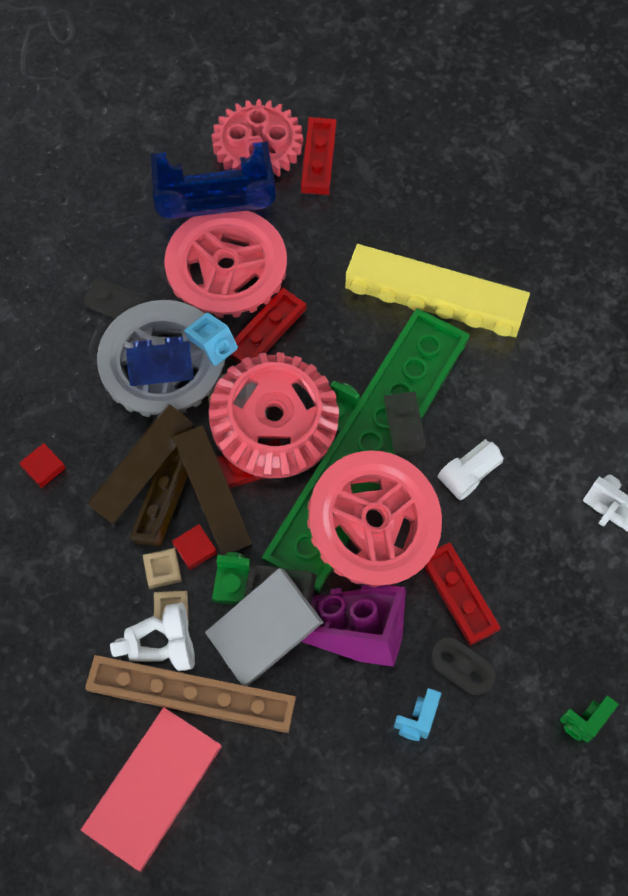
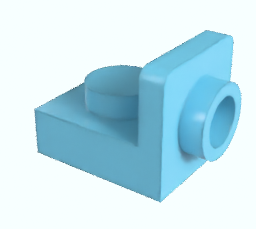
(212, 337)
(425, 712)

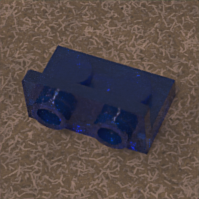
(159, 362)

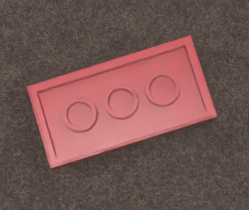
(151, 789)

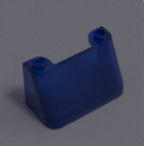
(213, 192)

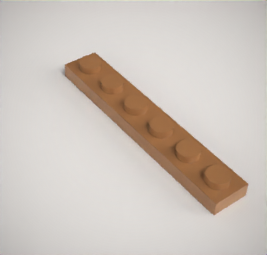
(191, 694)

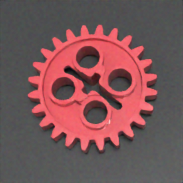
(257, 124)

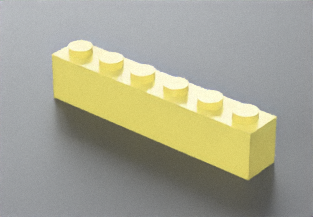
(436, 290)

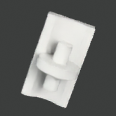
(609, 501)

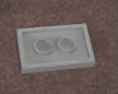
(263, 627)

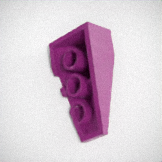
(361, 623)

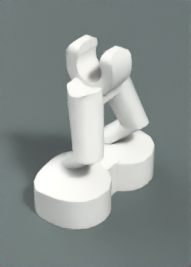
(173, 625)

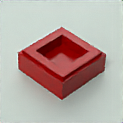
(42, 465)
(194, 547)

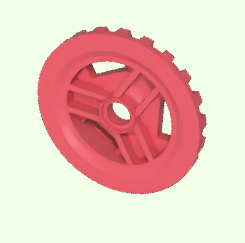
(205, 242)
(238, 428)
(402, 495)

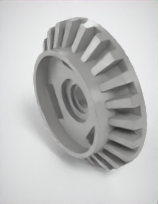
(143, 323)

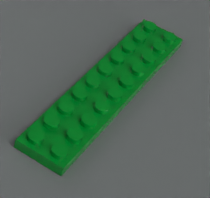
(414, 364)

